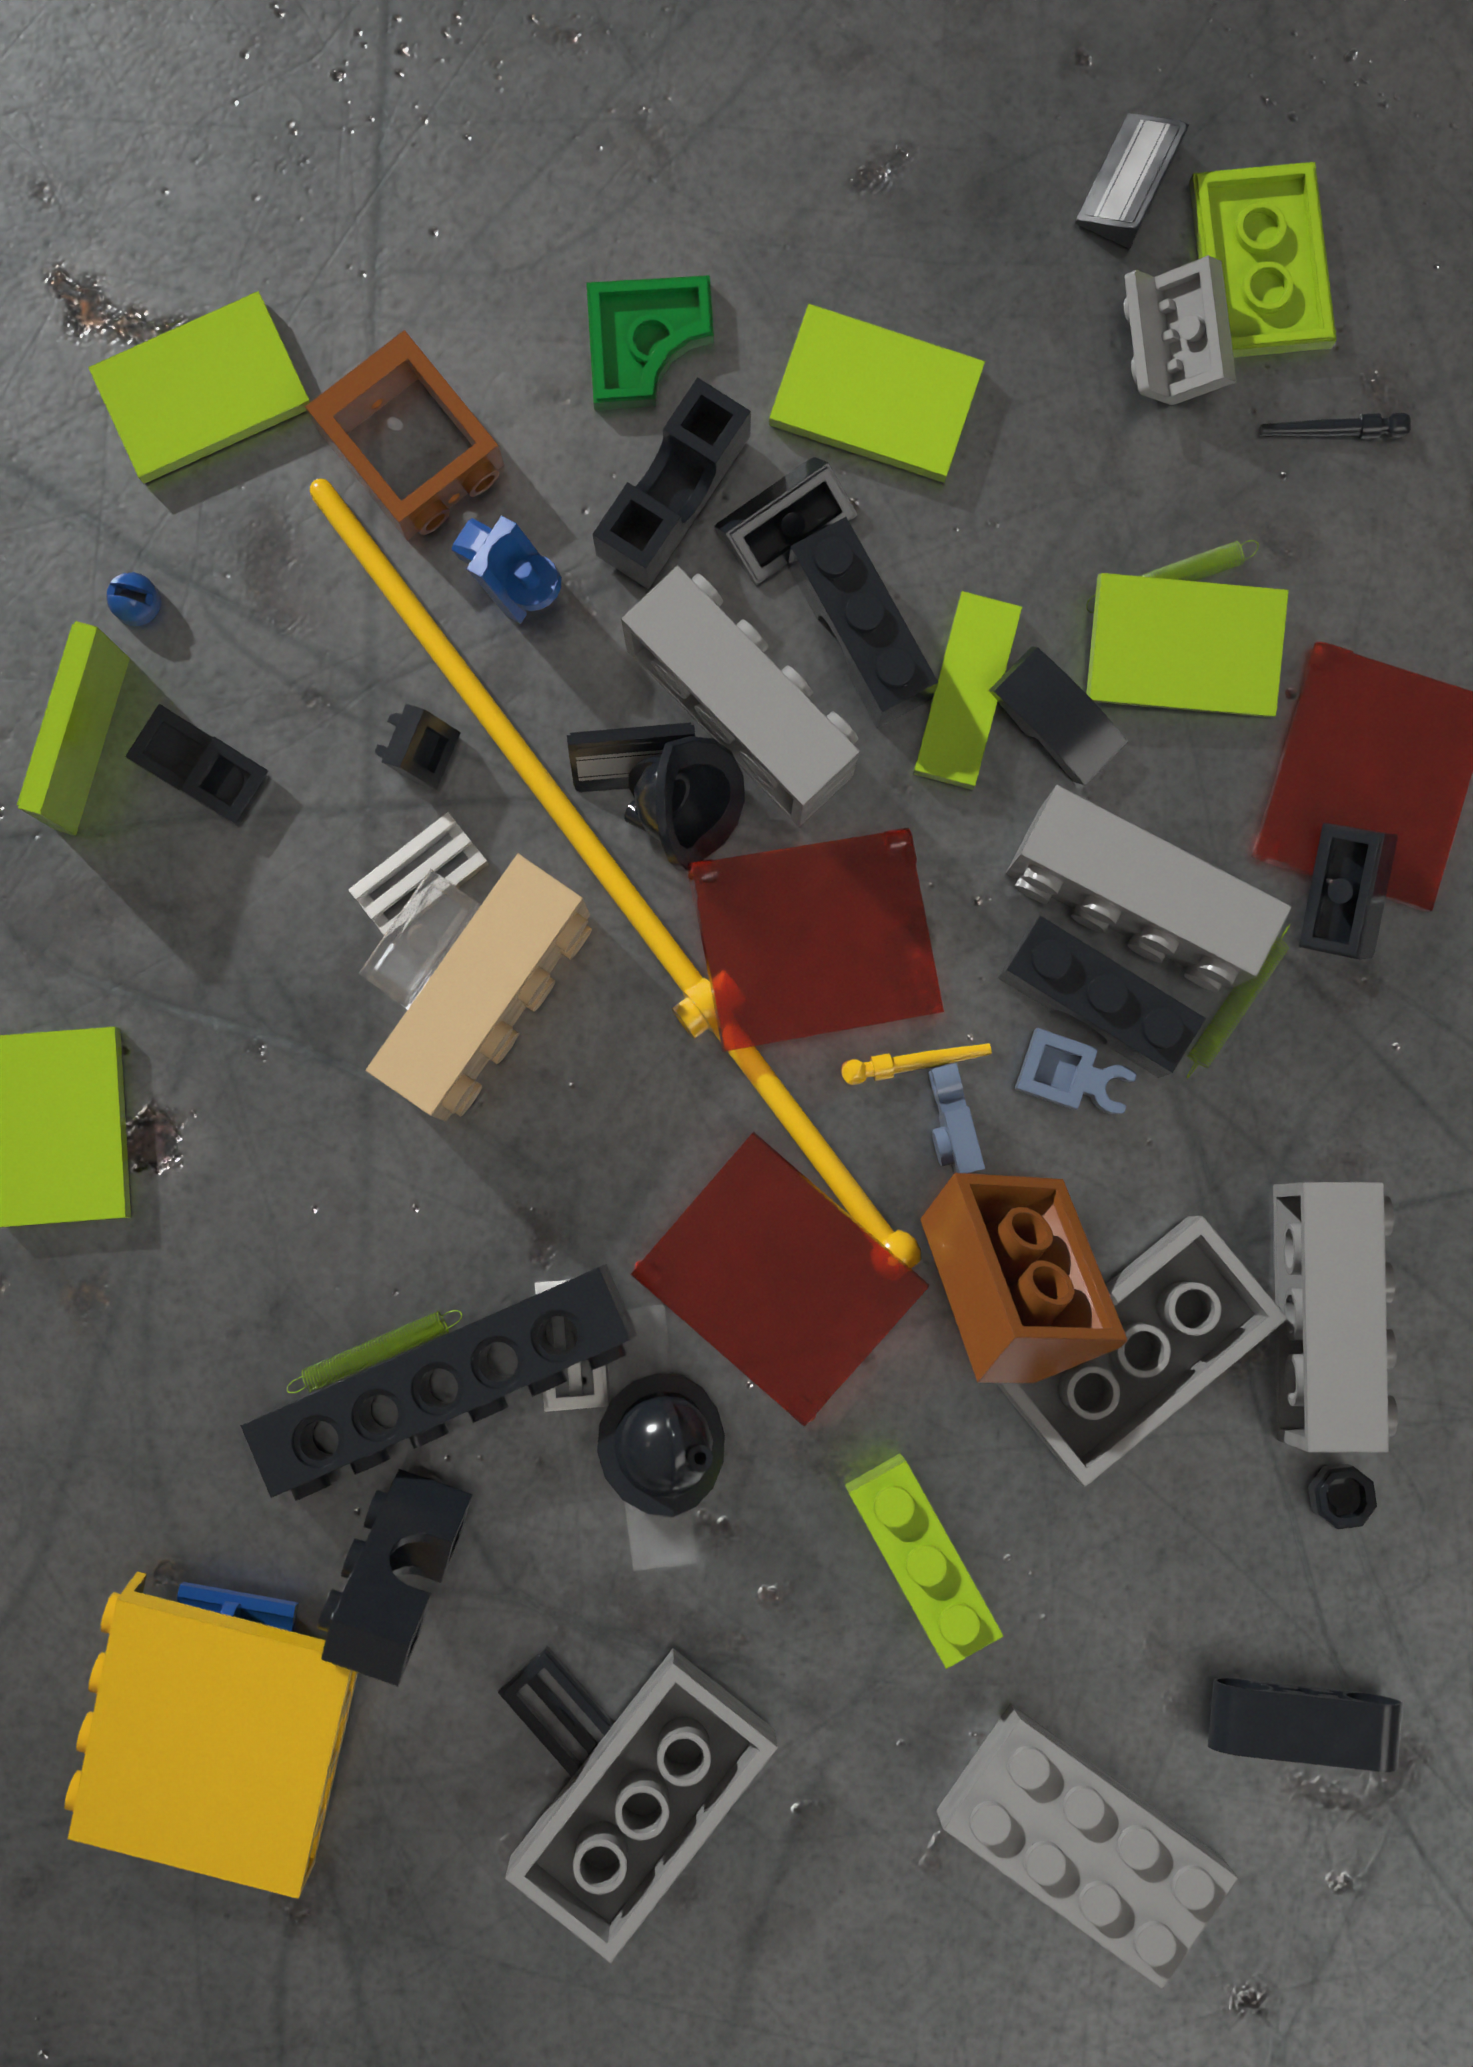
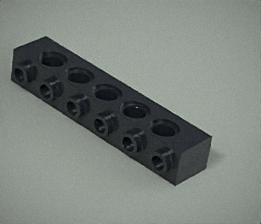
(284, 1438)

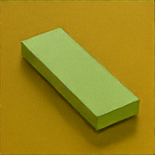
(962, 701)

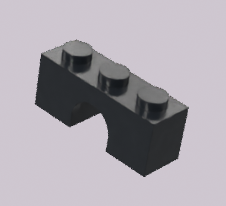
(692, 460)
(858, 608)
(1112, 1000)
(378, 1615)

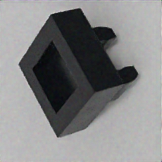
(419, 746)

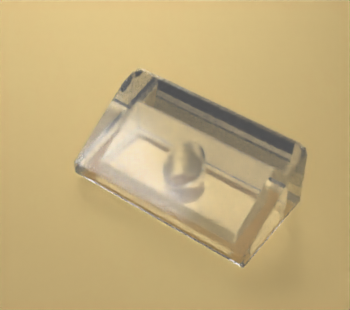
(420, 938)

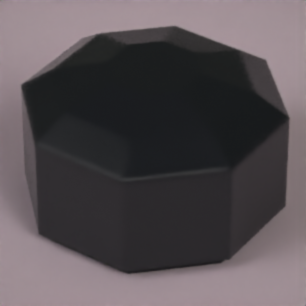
(1342, 1496)

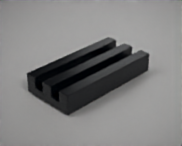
(529, 1675)

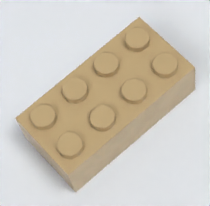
(482, 990)

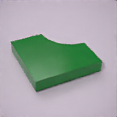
(640, 332)

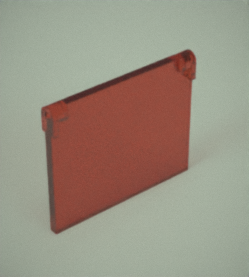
(1373, 755)
(815, 939)
(779, 1279)

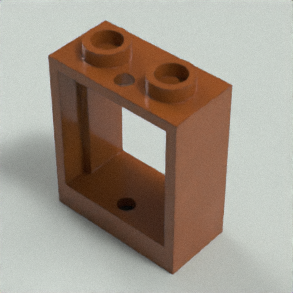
(368, 390)

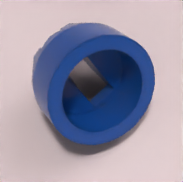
(129, 610)

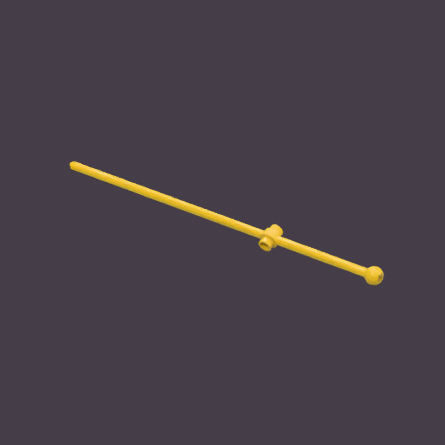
(697, 1010)

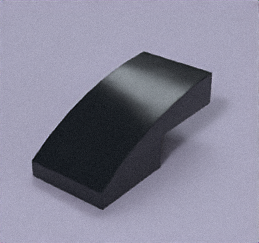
(1059, 715)
(196, 764)

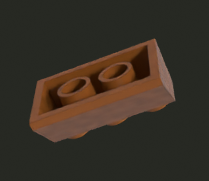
(1020, 1277)

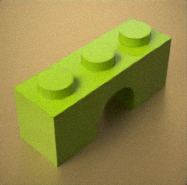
(924, 1560)

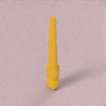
(885, 1066)

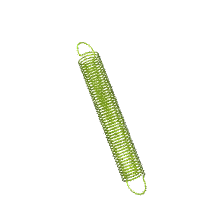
(1183, 569)
(1238, 1011)
(417, 1338)

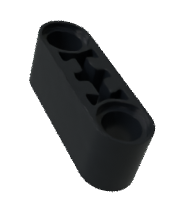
(1305, 1724)

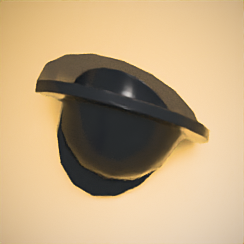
(687, 798)
(661, 1444)

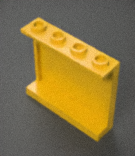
(209, 1743)

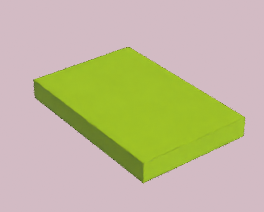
(1272, 255)
(200, 387)
(876, 393)
(1187, 645)
(73, 729)
(62, 1128)

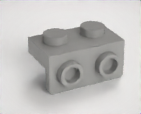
(1180, 331)

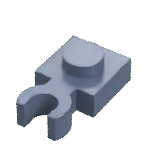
(1064, 1071)
(956, 1138)

